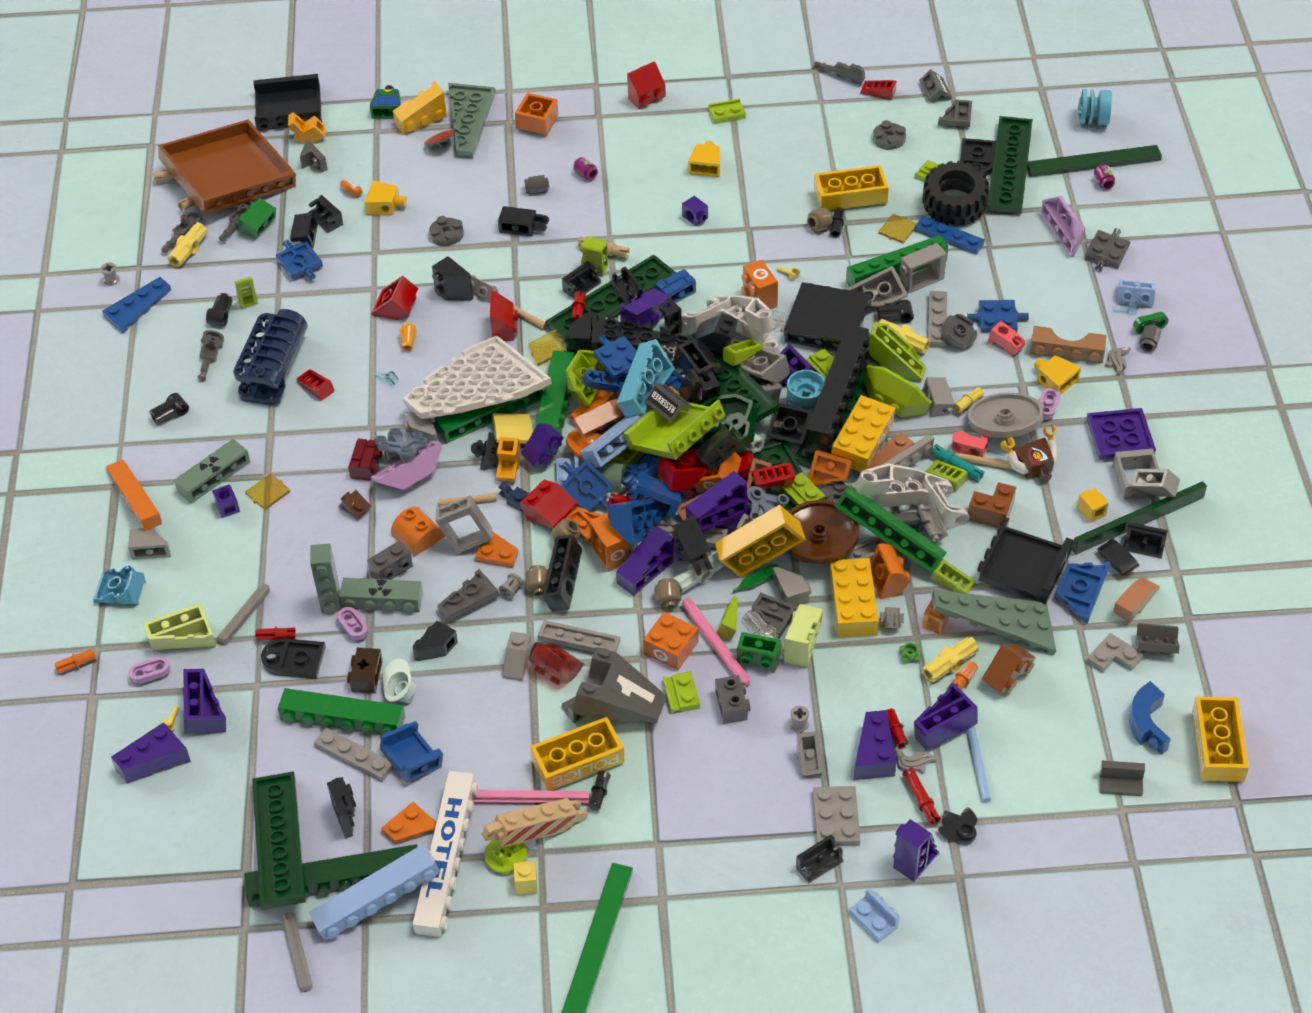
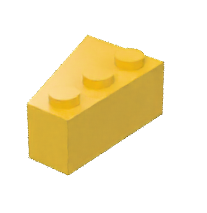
(422, 110)

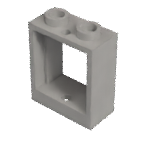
(937, 261)
(1126, 460)
(458, 510)

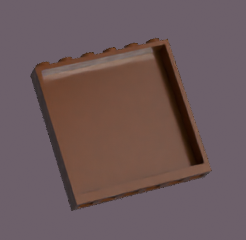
(226, 166)

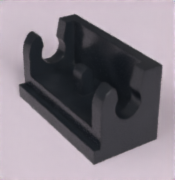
(326, 214)
(304, 228)
(581, 280)
(626, 286)
(672, 317)
(709, 389)
(718, 448)
(1145, 540)
(819, 859)

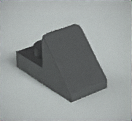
(311, 155)

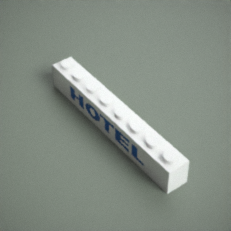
(445, 849)

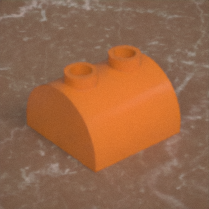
(416, 530)
(888, 572)

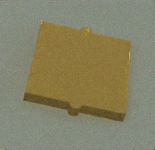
(897, 228)
(544, 346)
(267, 491)

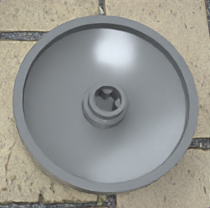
(1005, 415)

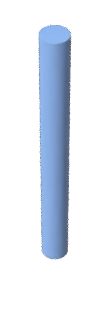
(979, 765)

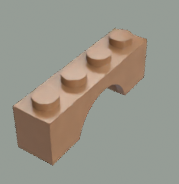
(1047, 343)

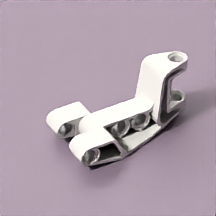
(753, 315)
(903, 485)

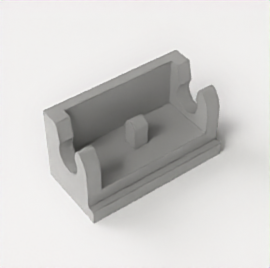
(939, 393)

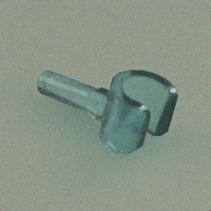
(1131, 310)
(390, 377)

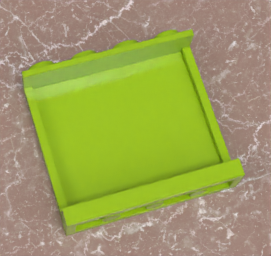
(671, 439)

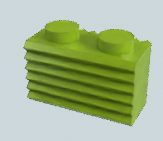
(596, 253)

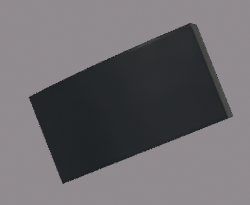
(1119, 557)

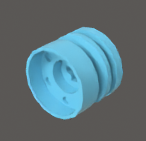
(1095, 107)
(804, 389)

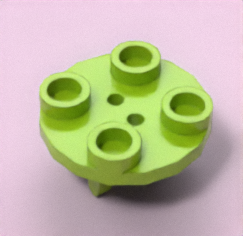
(500, 861)

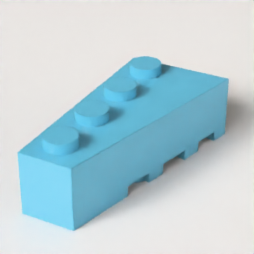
(647, 368)

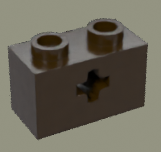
(365, 670)

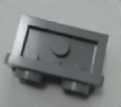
(1157, 638)

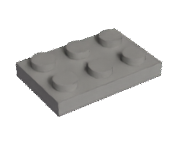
(837, 814)

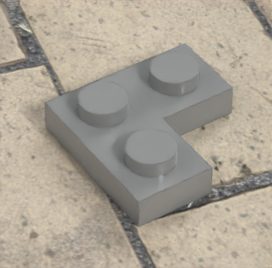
(1112, 650)

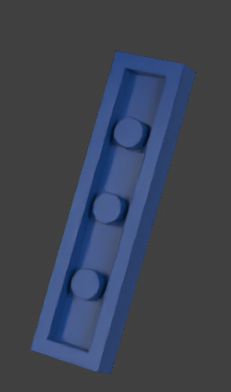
(950, 235)

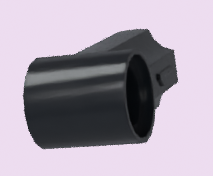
(901, 311)
(219, 312)
(173, 406)

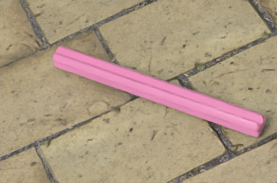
(715, 641)
(529, 796)

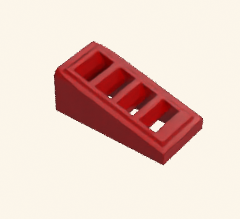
(880, 88)
(317, 385)
(785, 478)

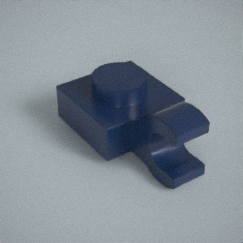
(513, 497)

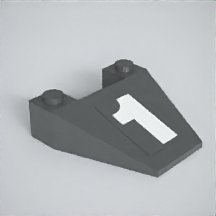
(624, 691)

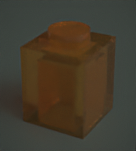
(933, 620)

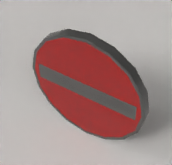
(439, 138)

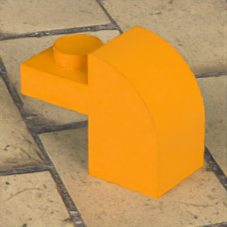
(310, 130)
(509, 459)

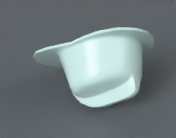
(398, 681)

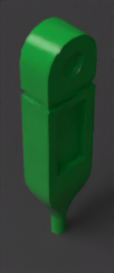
(757, 579)

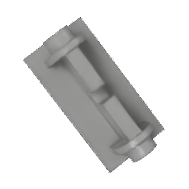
(482, 289)
(932, 522)

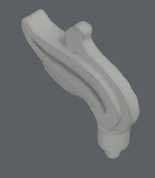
(1116, 359)
(915, 761)

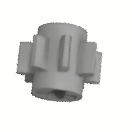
(891, 617)

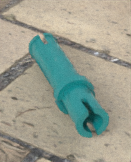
(952, 459)

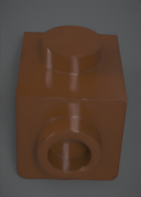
(354, 503)

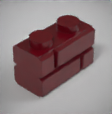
(364, 459)

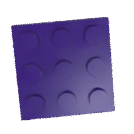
(1119, 432)

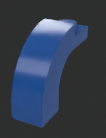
(1145, 702)

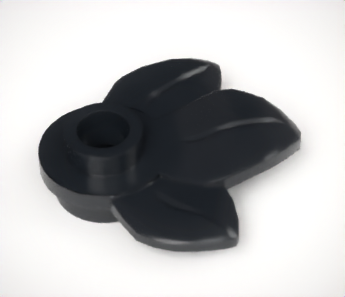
(957, 824)

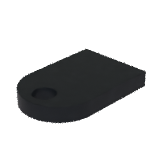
(978, 154)
(293, 657)

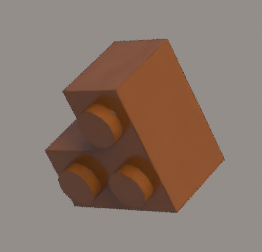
(992, 509)
(1006, 666)

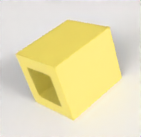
(525, 878)

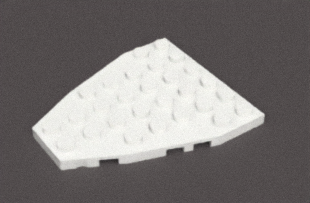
(480, 378)

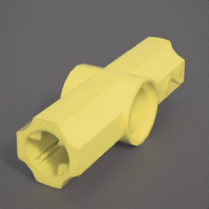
(187, 244)
(919, 343)
(950, 659)

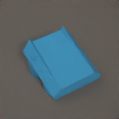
(119, 586)

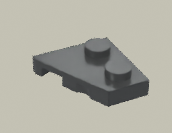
(958, 114)
(774, 611)

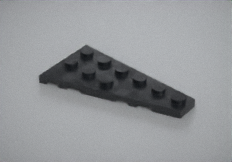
(633, 332)

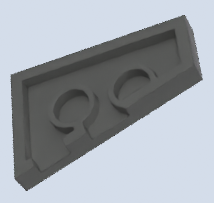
(471, 595)

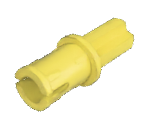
(968, 399)

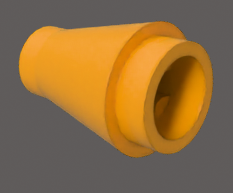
(407, 333)

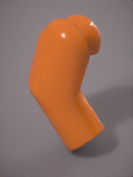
(354, 191)

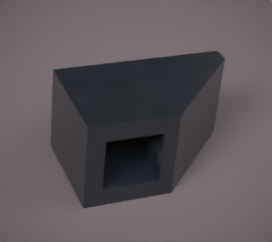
(435, 643)

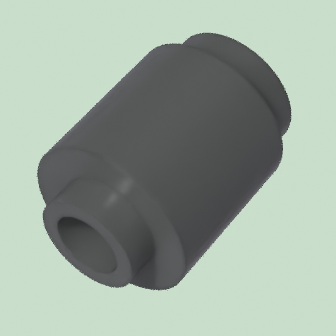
(536, 184)
(1150, 338)

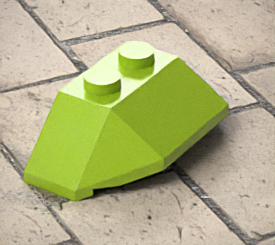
(895, 352)
(579, 365)
(895, 391)

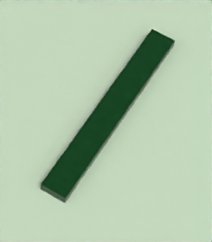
(1093, 160)
(1141, 516)

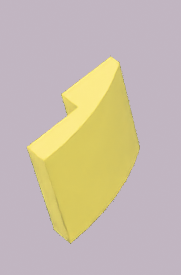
(512, 426)

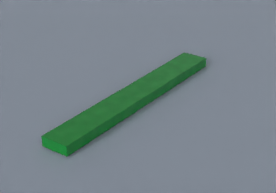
(598, 939)

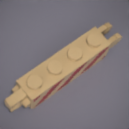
(534, 822)

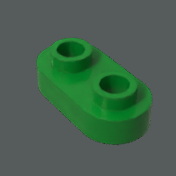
(1158, 319)

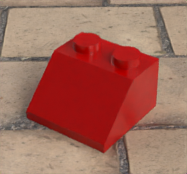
(645, 85)
(395, 299)
(502, 317)
(682, 472)
(547, 504)

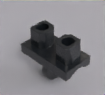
(485, 449)

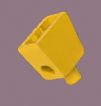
(705, 160)
(383, 199)
(1057, 373)

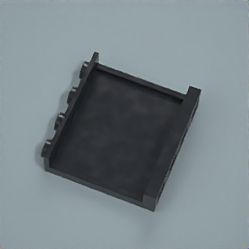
(284, 95)
(823, 314)
(1024, 563)

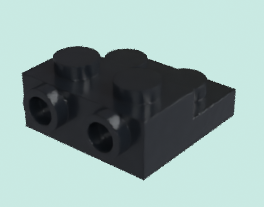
(343, 804)

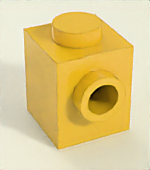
(1092, 504)

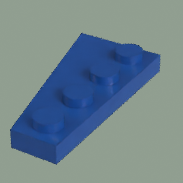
(132, 306)

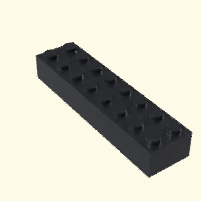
(837, 390)

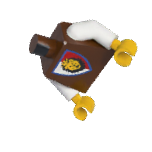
(1035, 457)

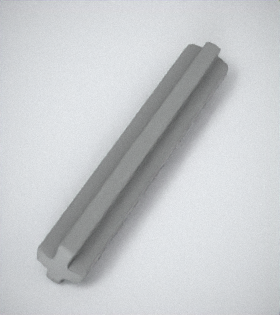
(243, 613)
(297, 951)

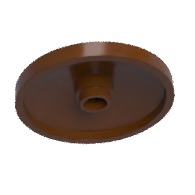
(827, 532)

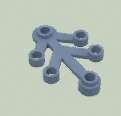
(398, 445)
(761, 500)

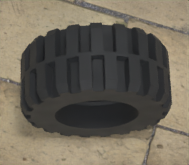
(955, 209)

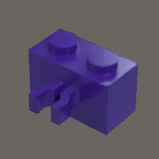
(795, 361)
(542, 445)

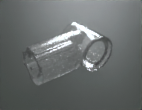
(758, 626)

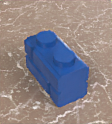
(678, 285)

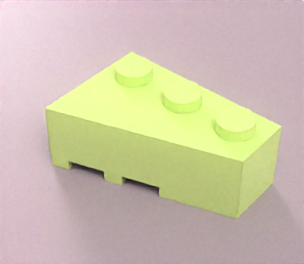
(180, 630)
(802, 635)

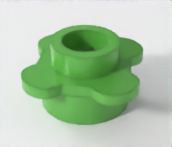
(910, 648)

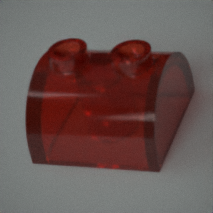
(554, 661)

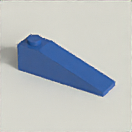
(636, 518)

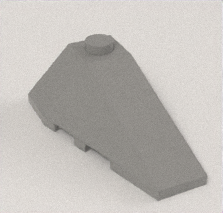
(884, 287)
(766, 364)

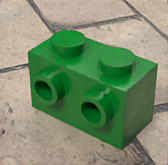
(257, 218)
(758, 651)

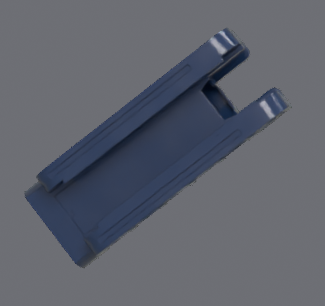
(270, 357)

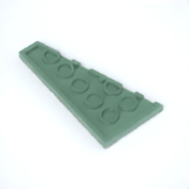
(469, 113)
(1003, 616)

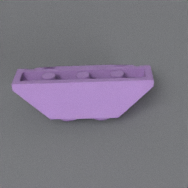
(1063, 223)
(407, 472)

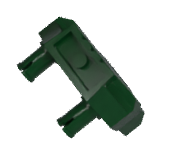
(737, 411)

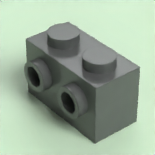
(390, 562)
(731, 699)

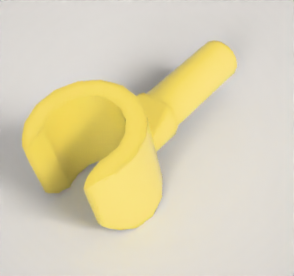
(793, 272)
(171, 721)

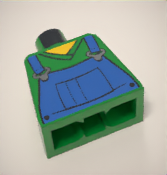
(384, 103)

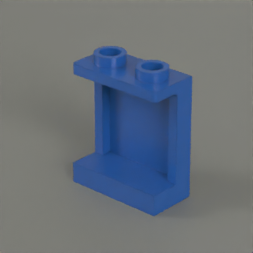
(656, 490)
(410, 752)

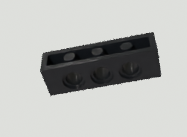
(562, 573)

